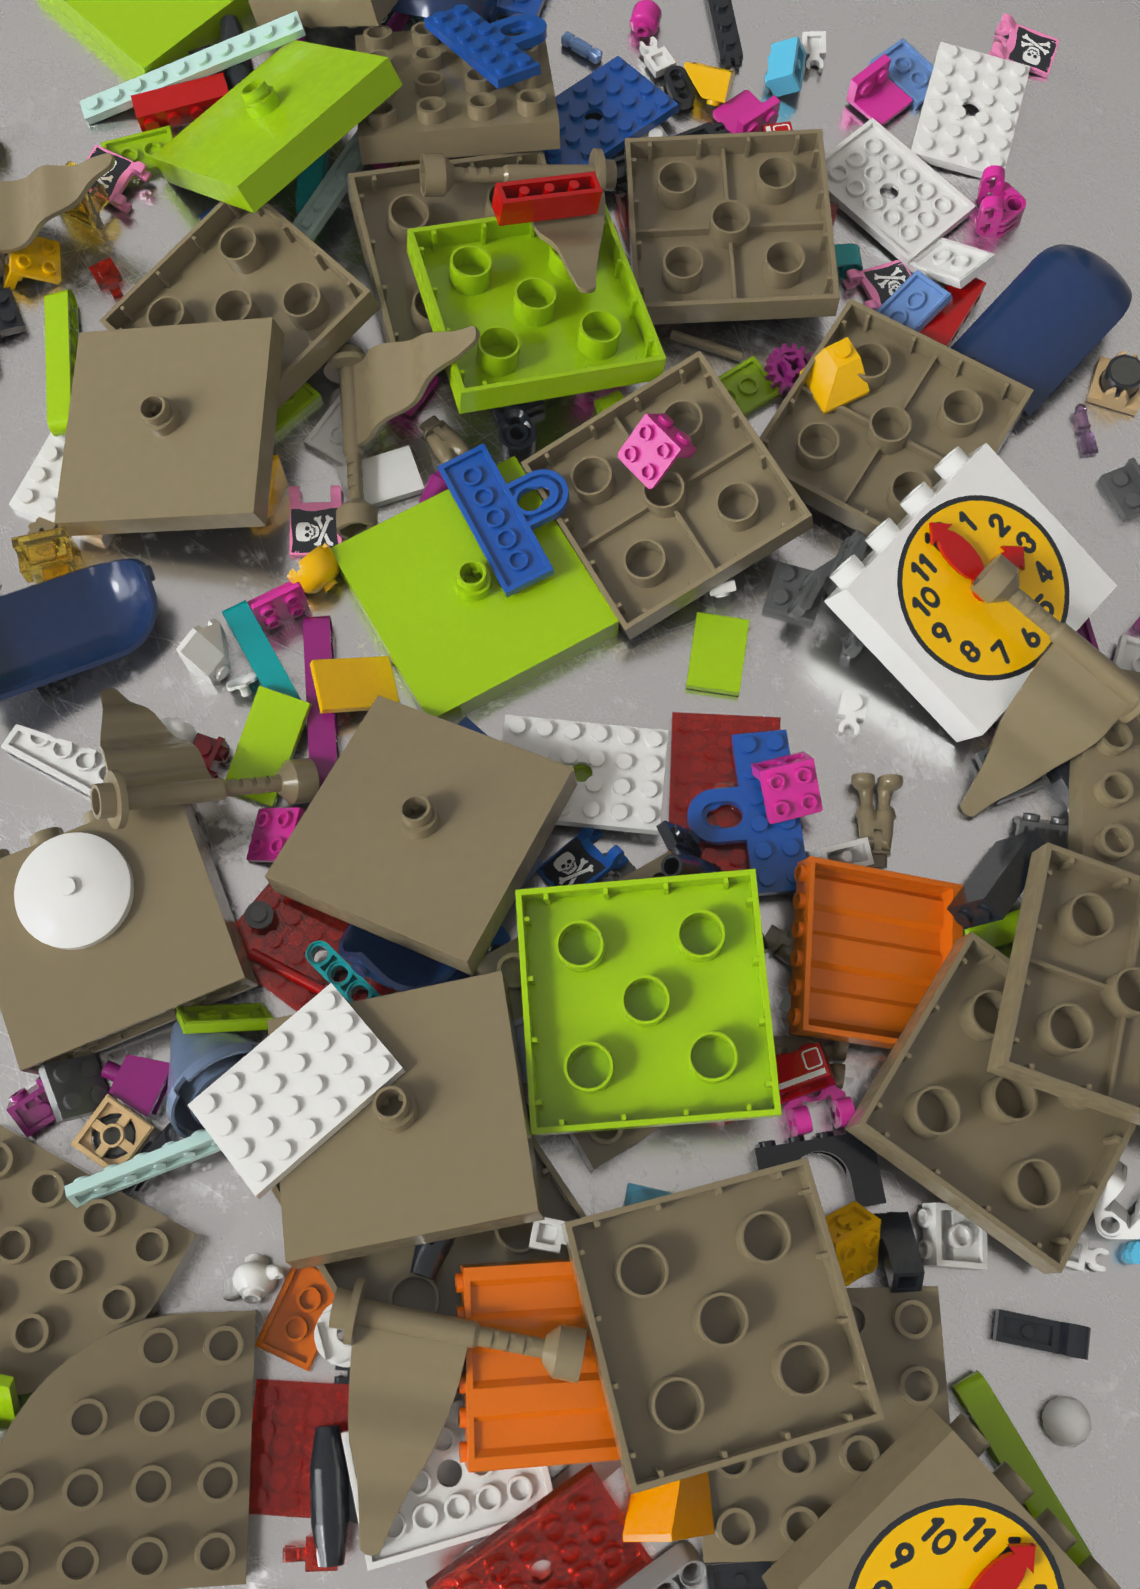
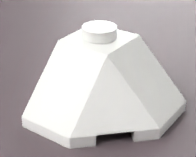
(206, 652)

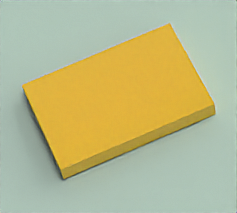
(352, 683)

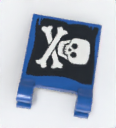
(581, 861)

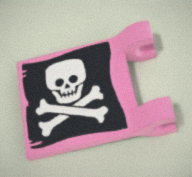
(1025, 46)
(118, 178)
(878, 281)
(313, 521)

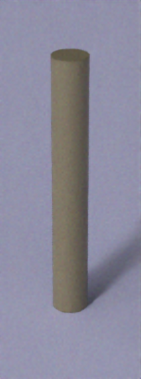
(706, 345)

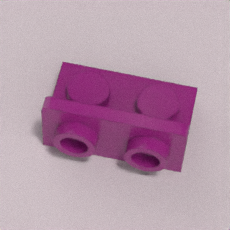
(31, 1108)

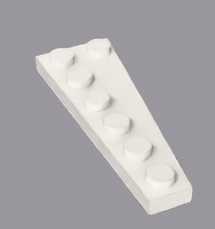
(58, 757)

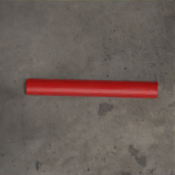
(286, 971)

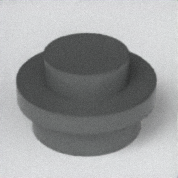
(259, 915)

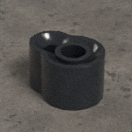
(517, 434)

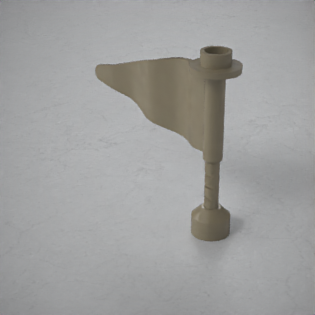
(42, 196)
(573, 238)
(378, 389)
(1059, 708)
(159, 770)
(404, 1385)

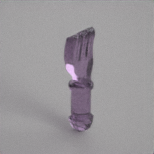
(1087, 439)

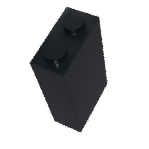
(996, 881)

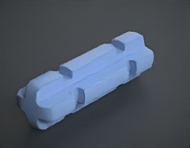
(581, 47)

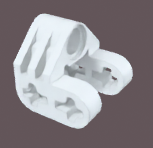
(1126, 1226)

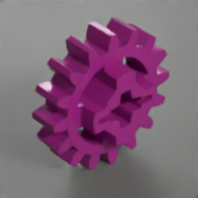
(785, 365)

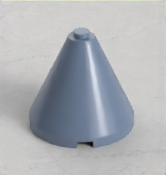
(195, 1065)

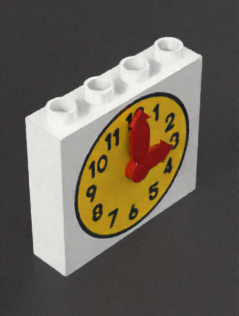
(916, 600)

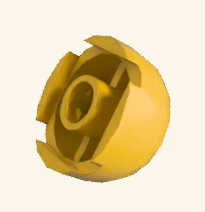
(316, 570)

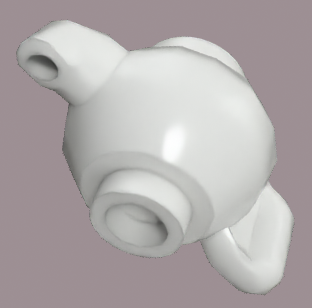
(252, 1279)

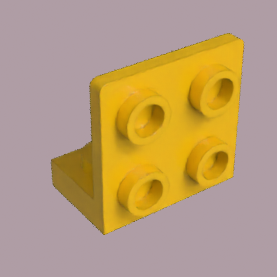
(36, 261)
(855, 1240)

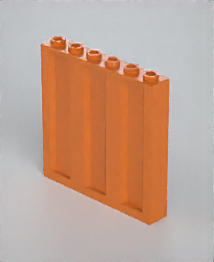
(864, 949)
(510, 1402)

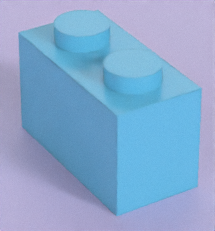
(785, 67)

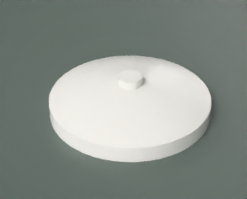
(74, 891)

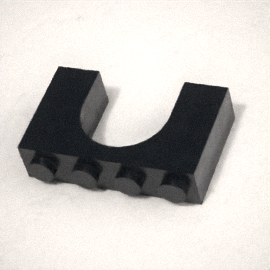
(852, 1155)
(900, 1253)

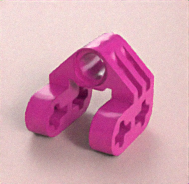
(1006, 203)
(798, 1116)

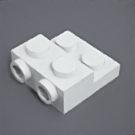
(951, 1238)

